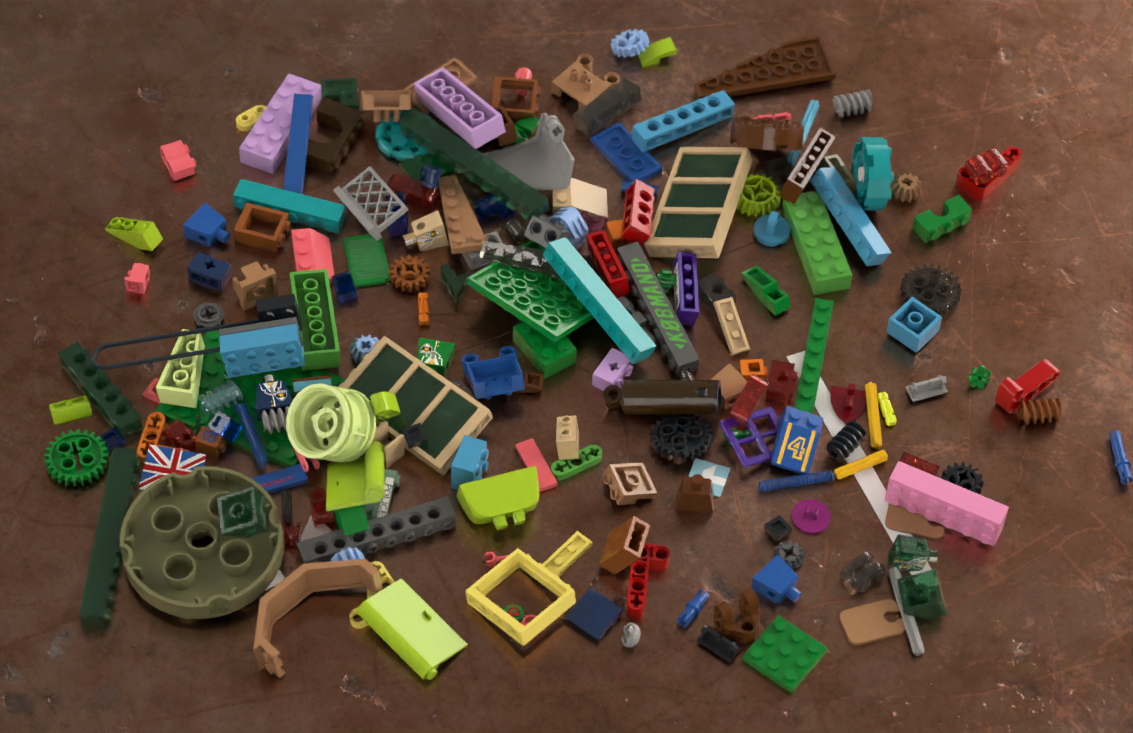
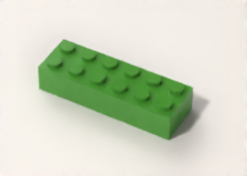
(817, 244)
(318, 318)

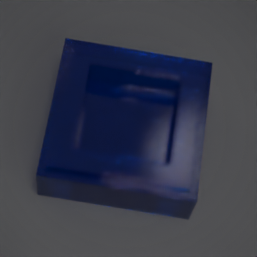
(112, 439)

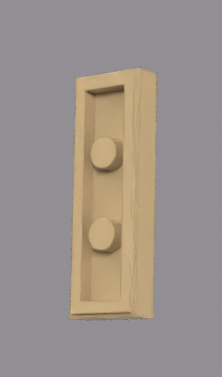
(731, 326)

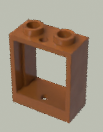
(520, 84)
(260, 240)

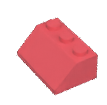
(312, 251)

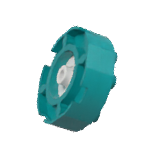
(872, 173)

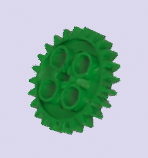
(95, 454)

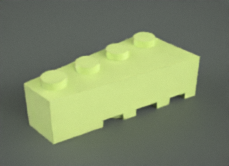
(182, 376)

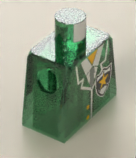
(910, 553)

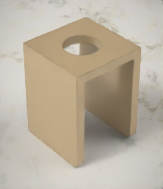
(392, 450)

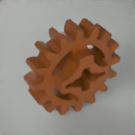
(409, 273)

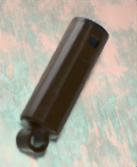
(666, 397)

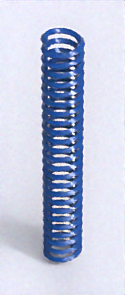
(254, 437)
(796, 477)

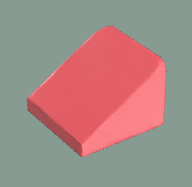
(150, 392)

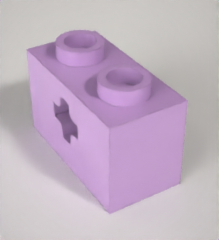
(612, 370)

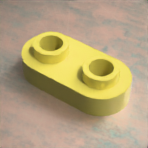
(247, 119)

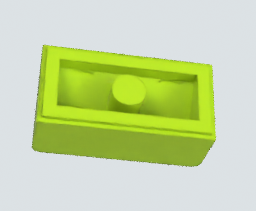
(70, 409)

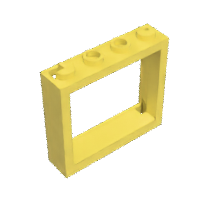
(518, 559)

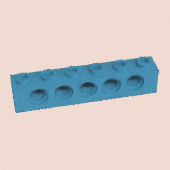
(682, 121)

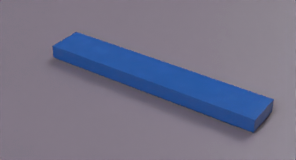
(298, 143)

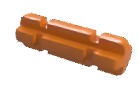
(423, 309)

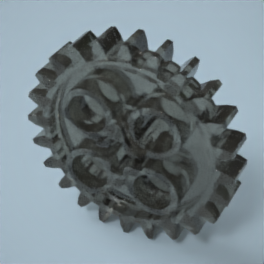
(932, 288)

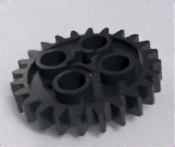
(681, 436)

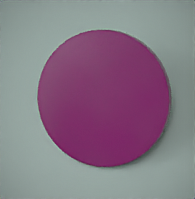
(811, 516)

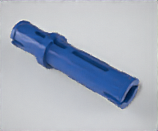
(1122, 463)

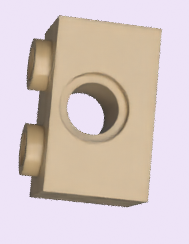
(567, 437)

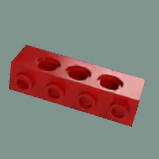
(638, 212)
(607, 263)

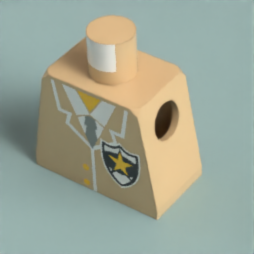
(427, 232)

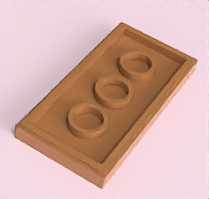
(457, 69)

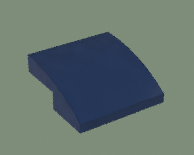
(594, 613)

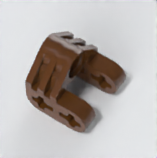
(746, 628)

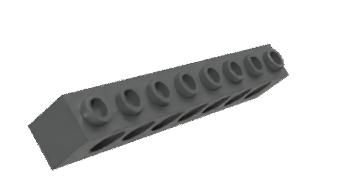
(385, 527)

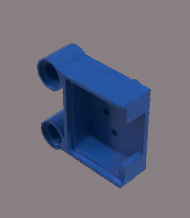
(494, 375)

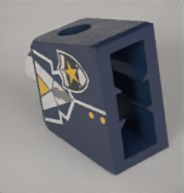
(271, 395)

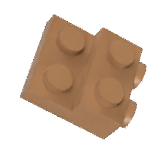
(629, 483)

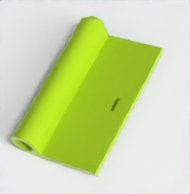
(356, 481)
(411, 628)

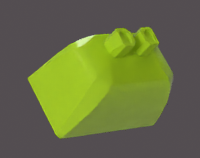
(500, 497)

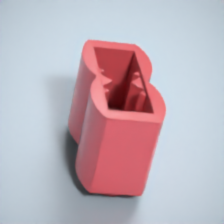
(177, 160)

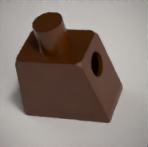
(695, 494)

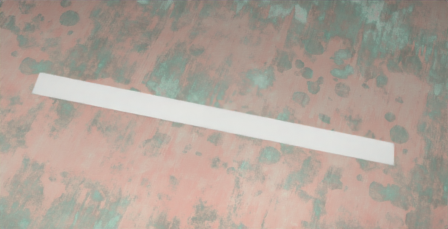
(866, 478)

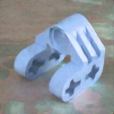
(574, 223)

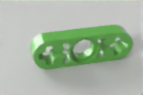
(571, 469)

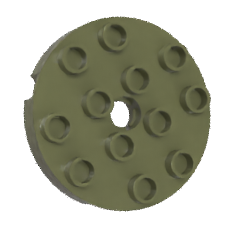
(188, 578)

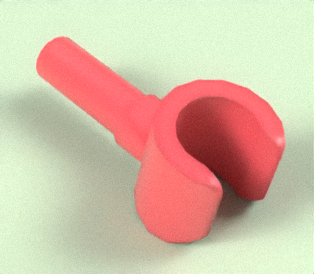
(490, 555)

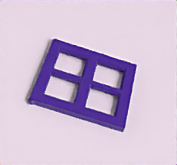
(756, 436)

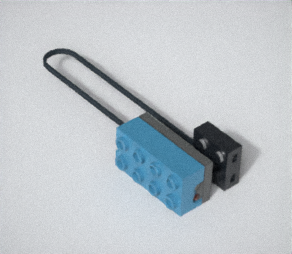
(245, 346)

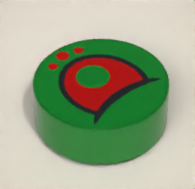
(515, 611)

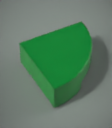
(528, 124)

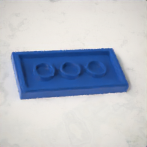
(625, 155)

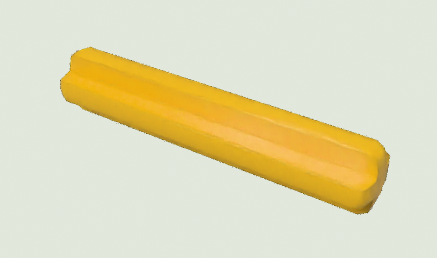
(860, 464)

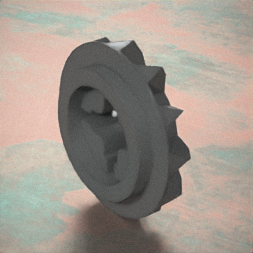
(213, 309)
(794, 560)

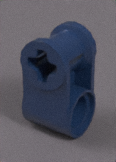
(430, 176)

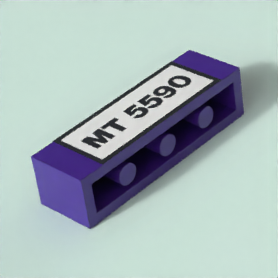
(686, 288)

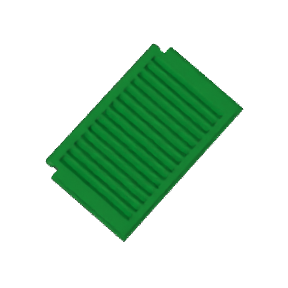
(366, 260)

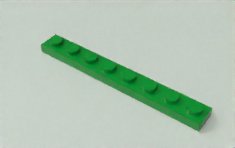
(814, 355)

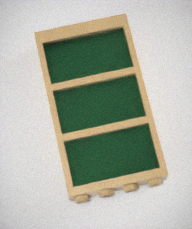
(699, 201)
(422, 398)

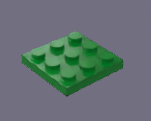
(785, 654)

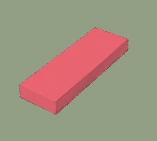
(531, 456)

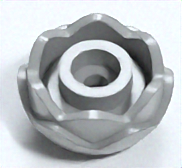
(631, 635)

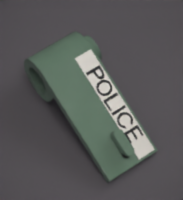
(381, 508)

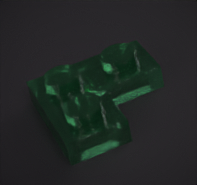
(343, 88)

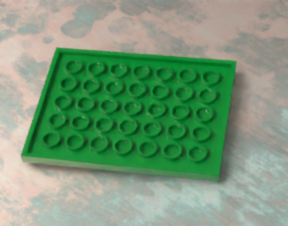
(276, 445)

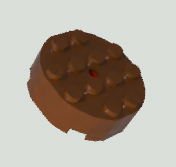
(767, 133)

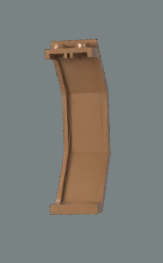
(296, 587)

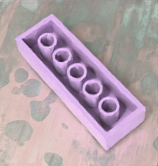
(459, 107)
(269, 137)

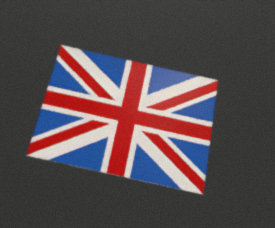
(163, 461)

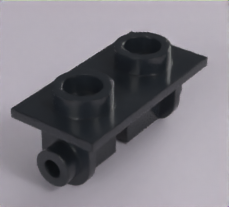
(718, 643)

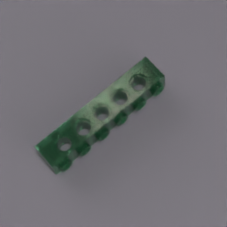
(100, 390)

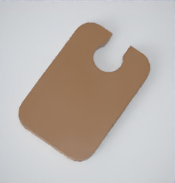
(912, 523)
(868, 624)

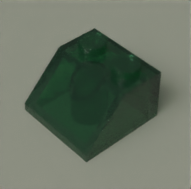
(242, 513)
(922, 595)

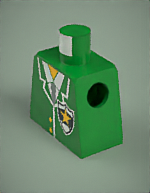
(436, 354)

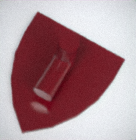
(848, 402)

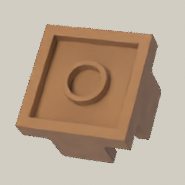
(258, 284)

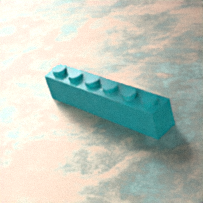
(301, 208)

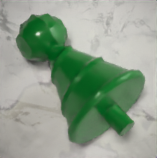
(739, 434)

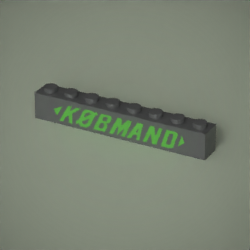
(657, 309)

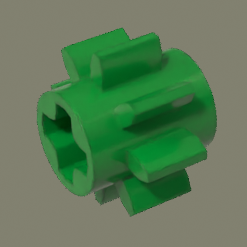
(666, 279)

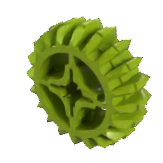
(758, 196)

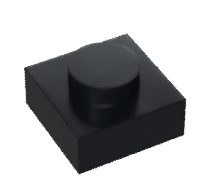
(414, 435)
(777, 528)

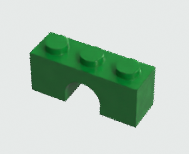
(955, 213)

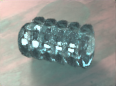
(220, 397)

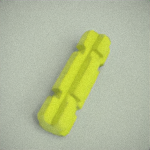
(886, 409)

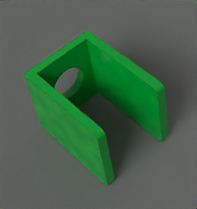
(351, 519)

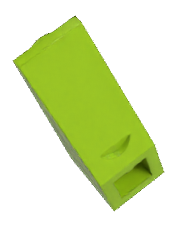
(138, 233)

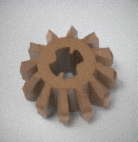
(906, 187)

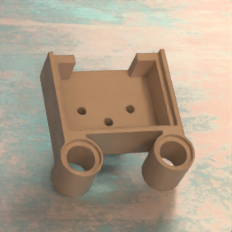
(581, 83)
(386, 101)

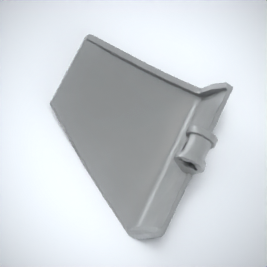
(540, 161)

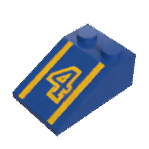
(796, 440)

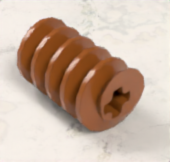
(1040, 410)

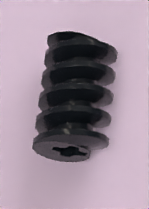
(845, 441)

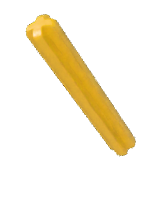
(873, 415)

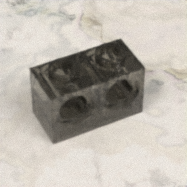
(779, 170)

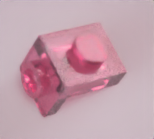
(594, 224)

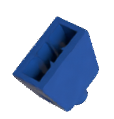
(206, 226)
(776, 581)

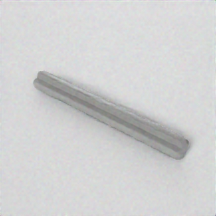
(909, 621)

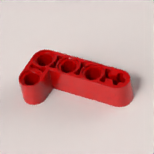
(981, 191)
(1026, 386)
(639, 581)

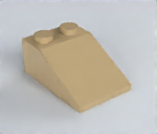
(582, 197)

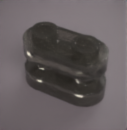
(862, 581)

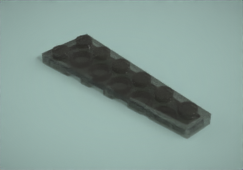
(520, 257)

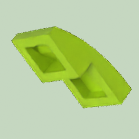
(657, 50)

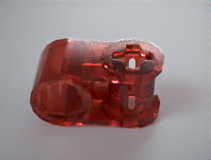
(179, 436)
(318, 508)

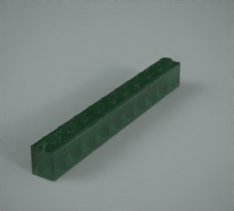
(473, 164)
(106, 547)

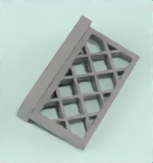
(362, 214)

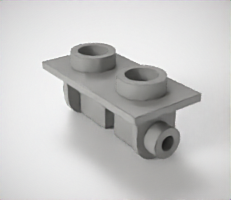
(927, 389)

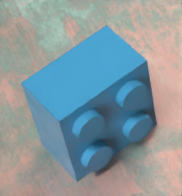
(914, 324)
(469, 461)

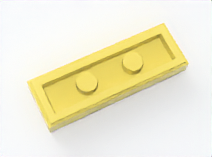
(567, 554)

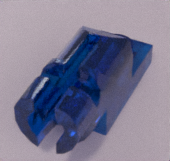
(491, 206)

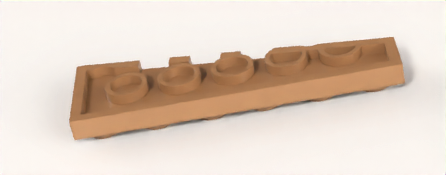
(461, 223)

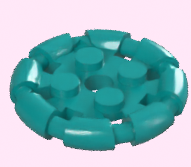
(397, 140)

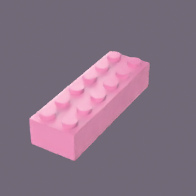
(946, 503)

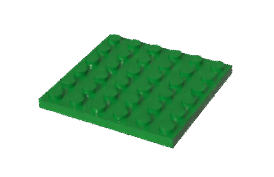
(532, 297)

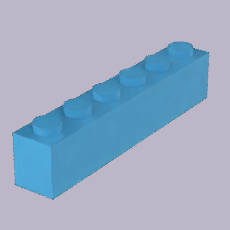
(850, 216)

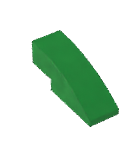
(766, 290)

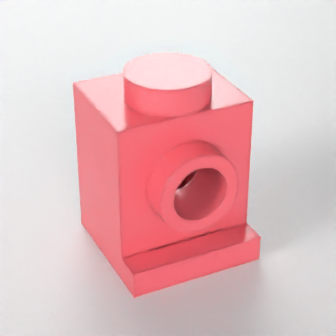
(137, 278)

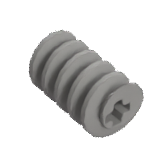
(853, 102)
(274, 420)

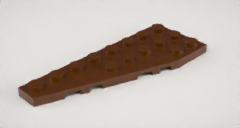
(786, 66)

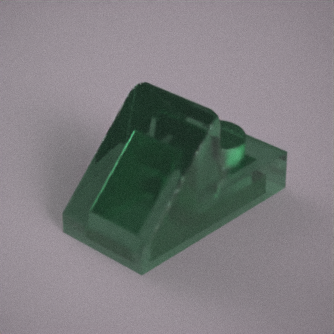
(455, 284)

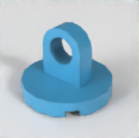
(771, 229)

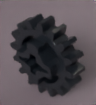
(964, 477)

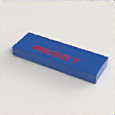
(282, 479)

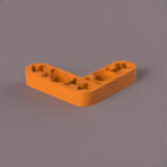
(149, 429)

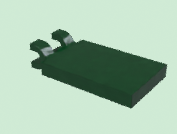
(412, 167)

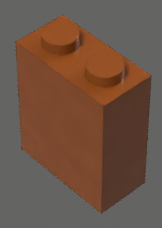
(624, 545)

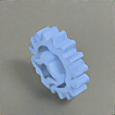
(630, 43)

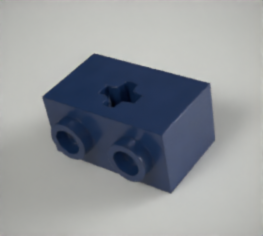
(209, 272)

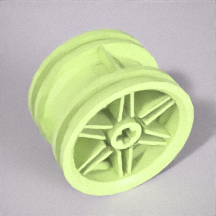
(331, 423)

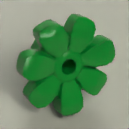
(979, 377)

